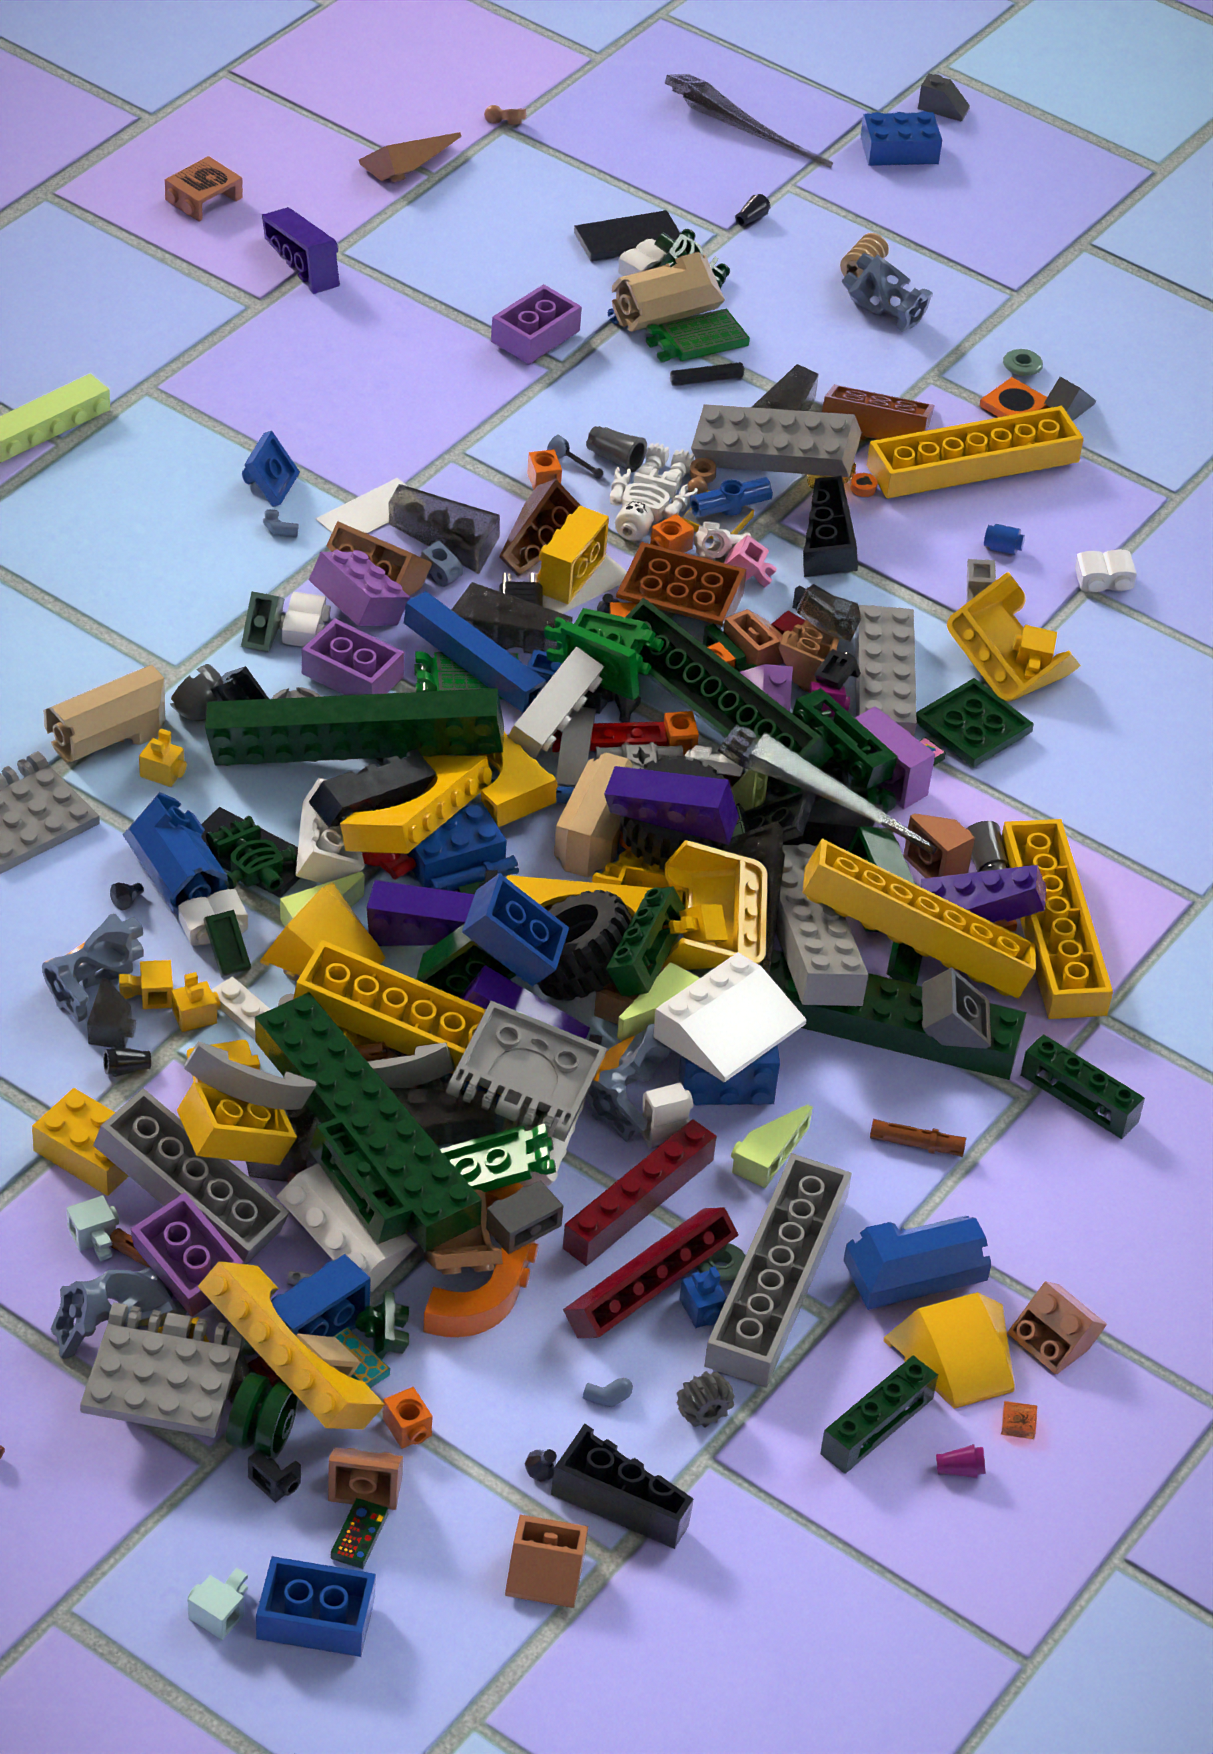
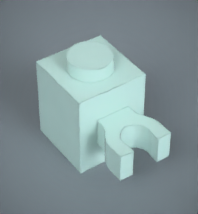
(92, 1225)
(218, 1605)

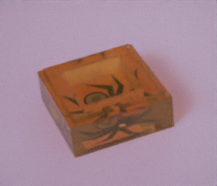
(1019, 1420)

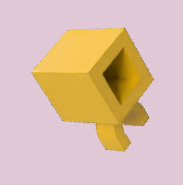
(1034, 649)
(162, 760)
(701, 924)
(153, 984)
(194, 1004)

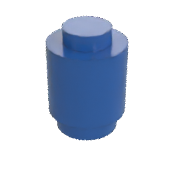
(1004, 539)

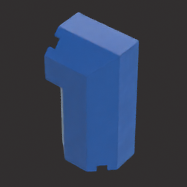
(174, 852)
(916, 1261)

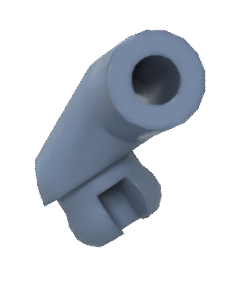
(278, 527)
(610, 1394)

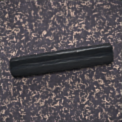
(707, 374)

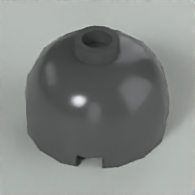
(193, 693)

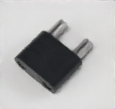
(526, 591)

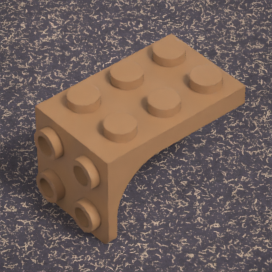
(467, 1250)

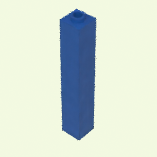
(473, 650)

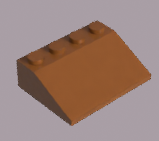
(877, 413)
(683, 583)

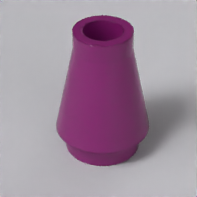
(962, 1462)

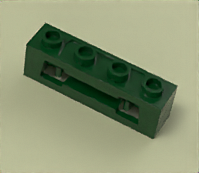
(847, 739)
(645, 942)
(1083, 1086)
(360, 1179)
(878, 1414)

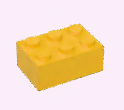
(573, 554)
(234, 1128)
(67, 1139)

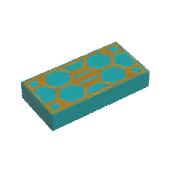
(372, 1368)

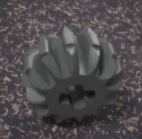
(705, 1399)

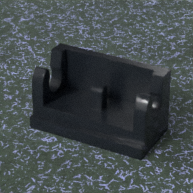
(238, 685)

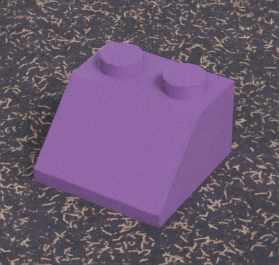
(774, 681)

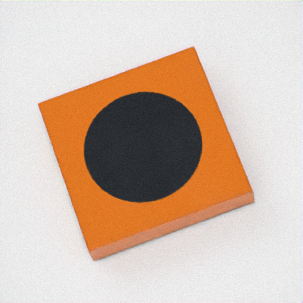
(1012, 398)

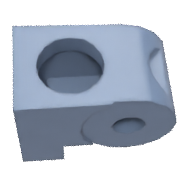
(445, 564)

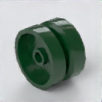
(261, 1415)

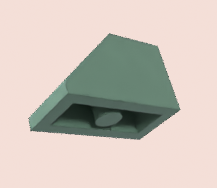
(262, 621)

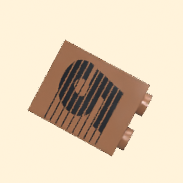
(200, 183)

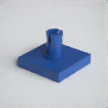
(270, 468)

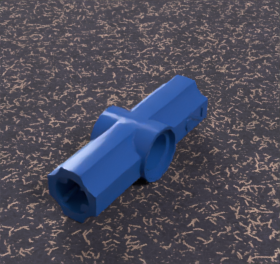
(731, 497)

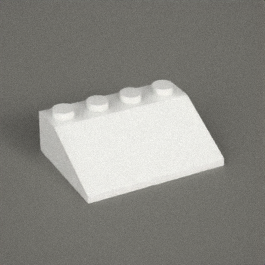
(727, 1018)

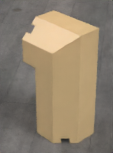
(666, 293)
(108, 714)
(586, 829)

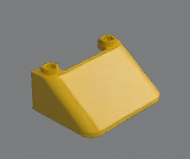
(987, 632)
(723, 879)

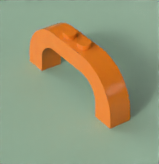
(479, 1310)

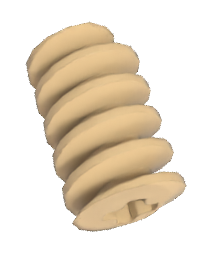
(870, 244)

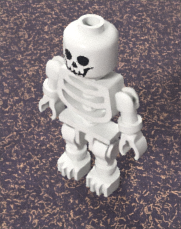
(650, 493)

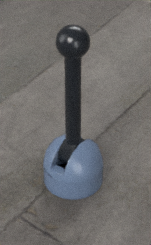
(562, 449)

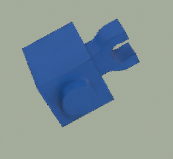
(702, 1297)

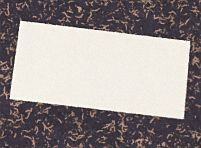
(365, 511)
(605, 577)

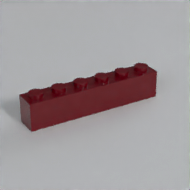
(639, 1192)
(650, 1272)

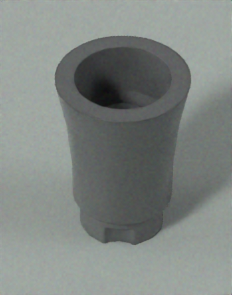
(617, 447)
(988, 846)

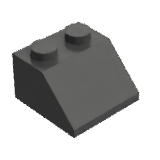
(955, 1011)

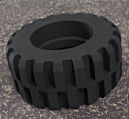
(657, 842)
(595, 930)

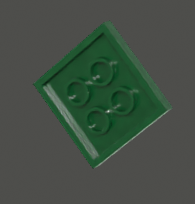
(973, 722)

